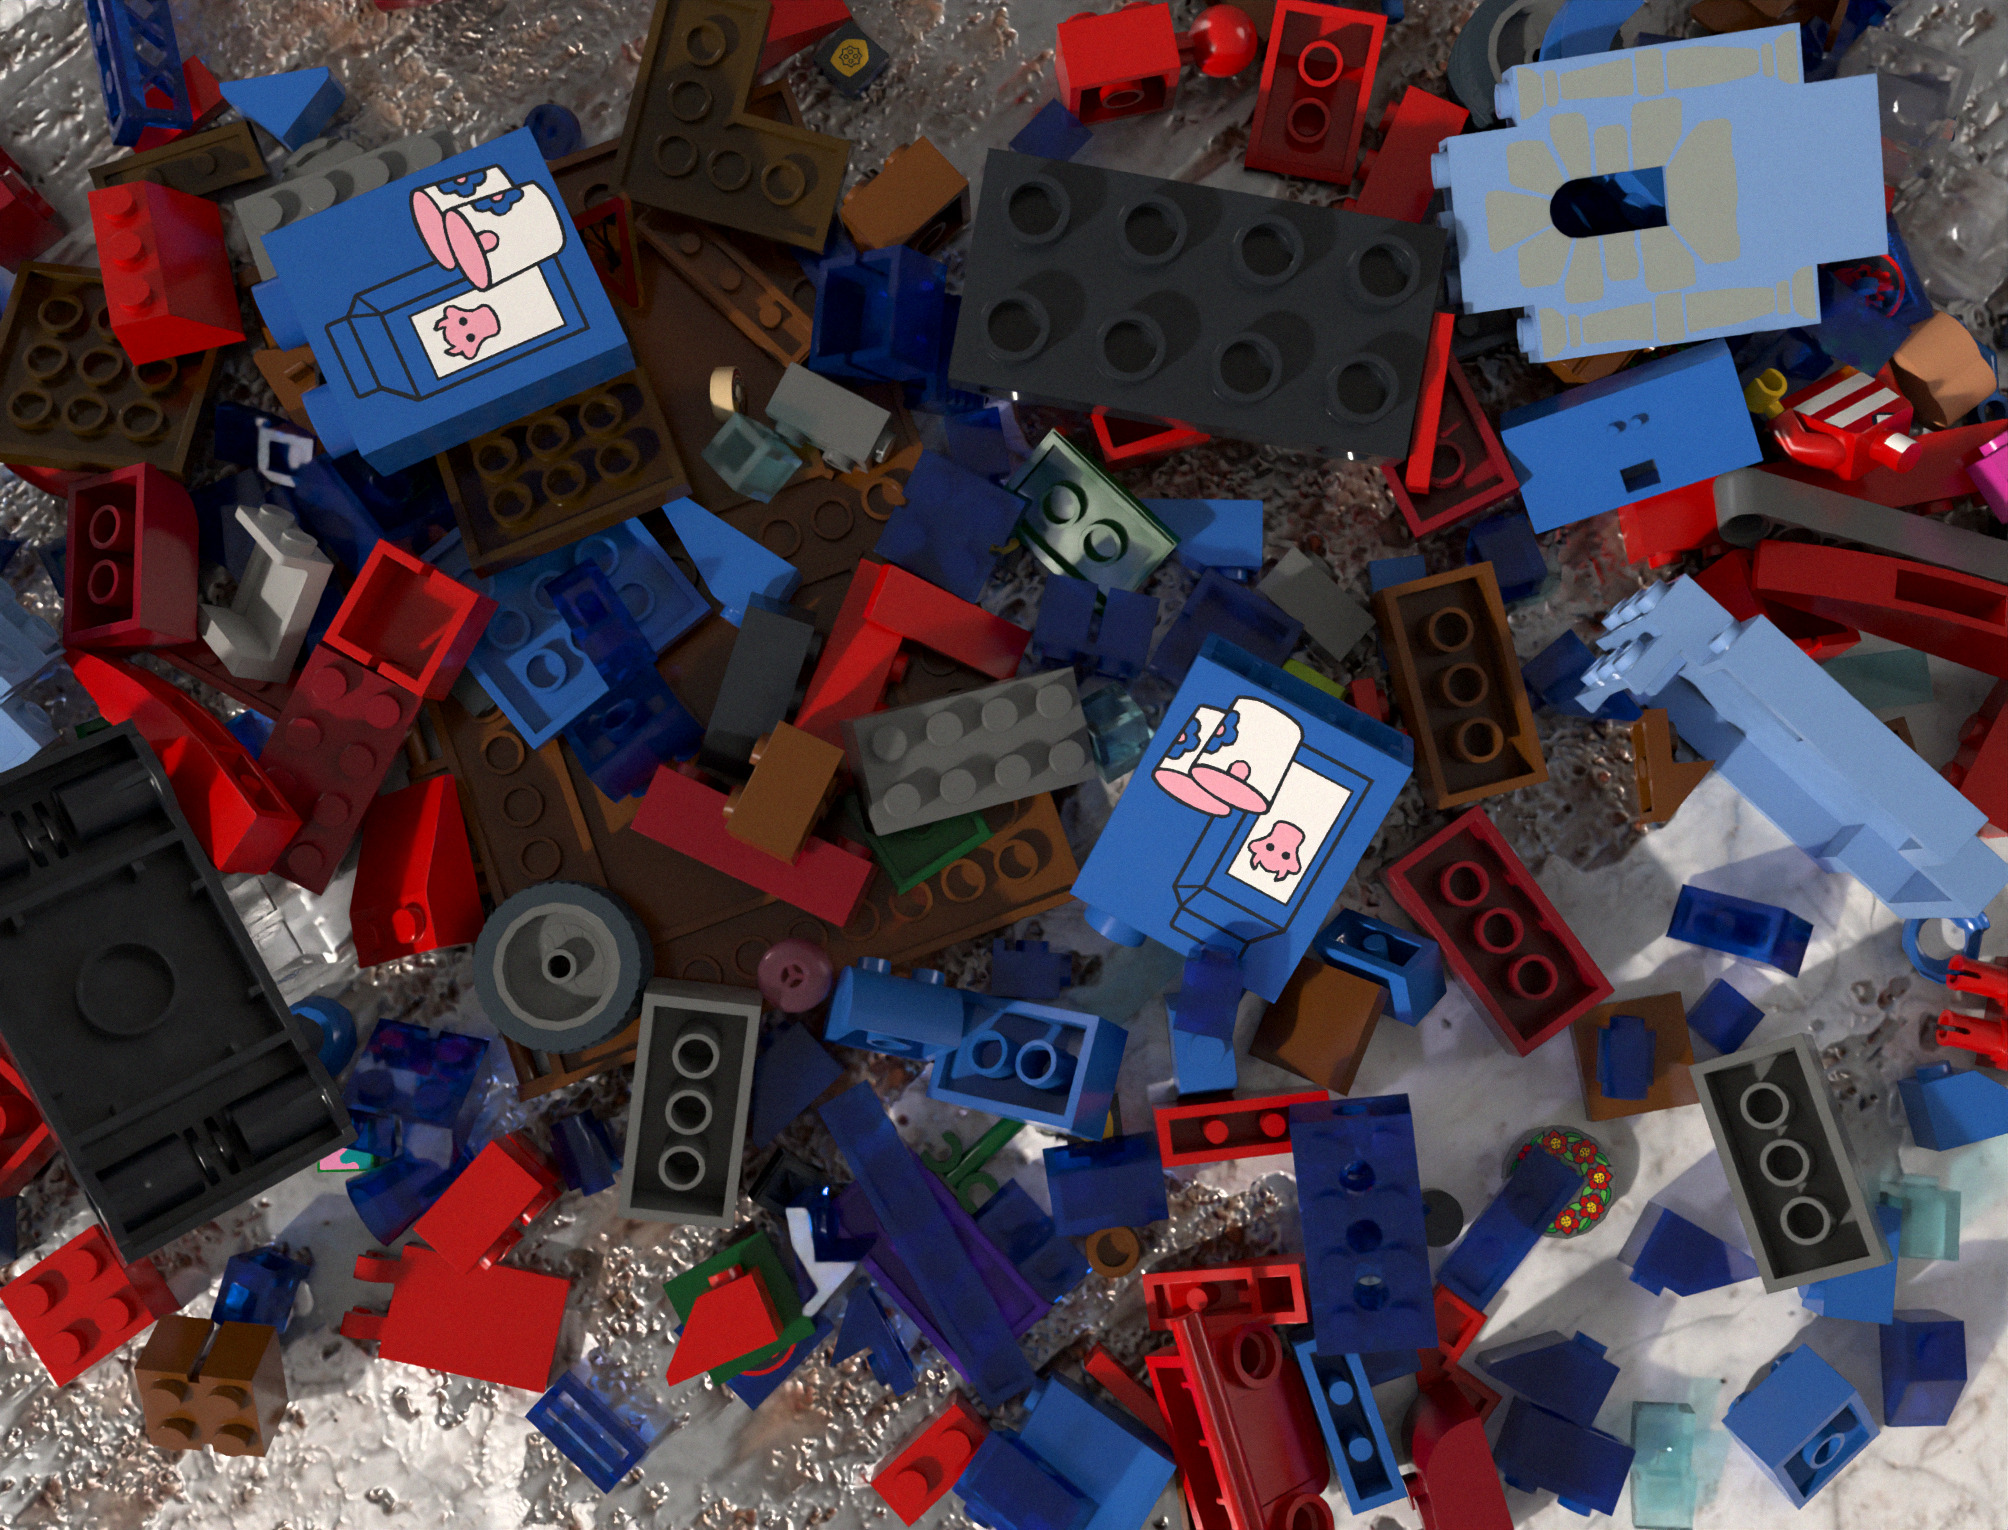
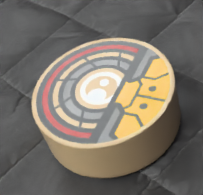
(727, 393)

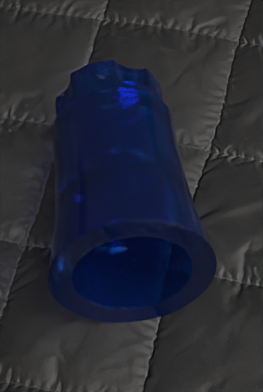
(400, 1193)

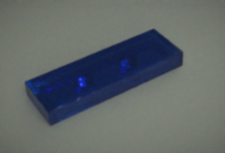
(1509, 1226)

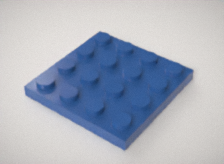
(527, 649)

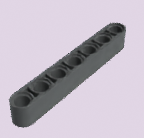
(1772, 507)

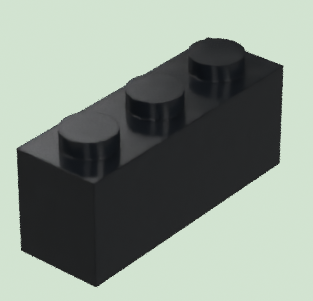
(759, 681)

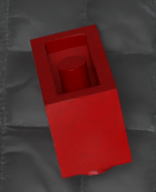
(725, 1323)

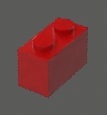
(930, 1458)

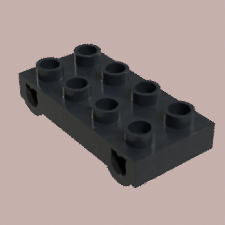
(1196, 308)
(145, 1001)

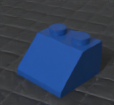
(1801, 1424)

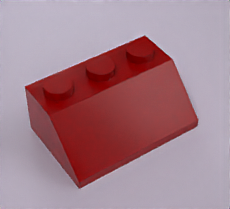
(164, 271)

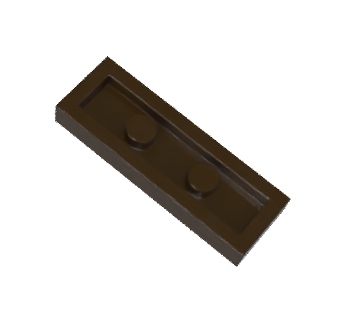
(193, 164)

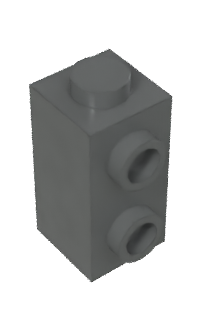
(831, 419)
(1332, 617)

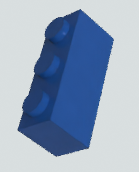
(1348, 1424)

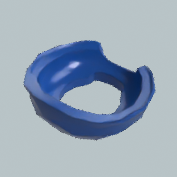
(1937, 969)
(338, 1030)

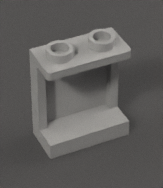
(273, 601)

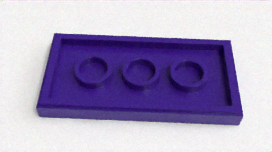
(1010, 1289)

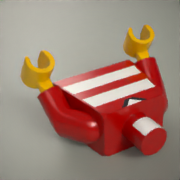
(1838, 423)

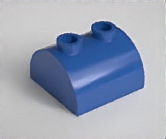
(894, 1013)

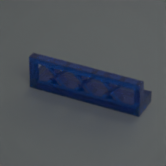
(121, 68)

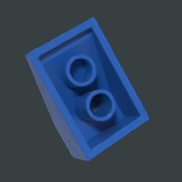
(1032, 1065)

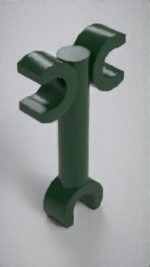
(963, 1169)

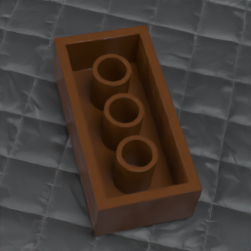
(1459, 686)

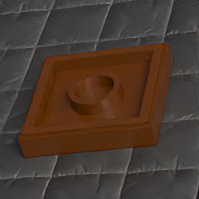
(1320, 1025)
(1674, 1054)

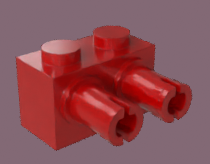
(1979, 1035)

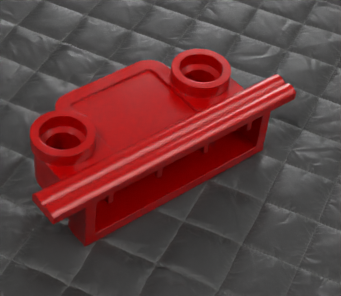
(1241, 1428)

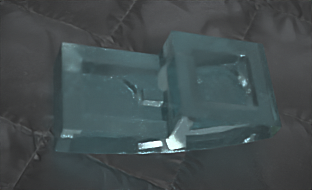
(1661, 1470)

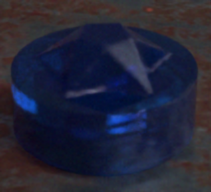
(554, 130)

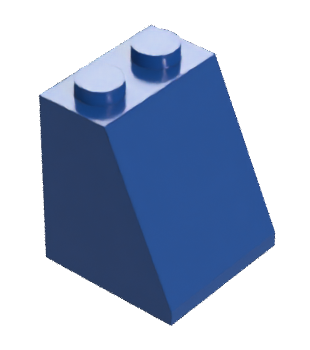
(1098, 1449)

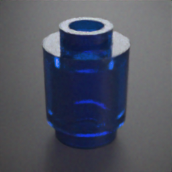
(1625, 1057)
(584, 1153)

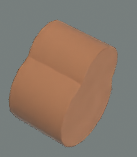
(1941, 372)

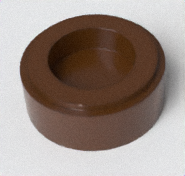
(1113, 1251)

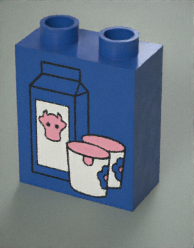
(441, 305)
(1243, 816)

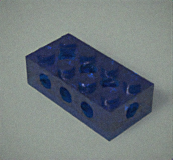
(1346, 1313)

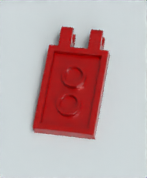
(476, 1325)

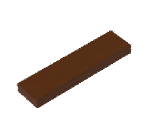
(731, 284)

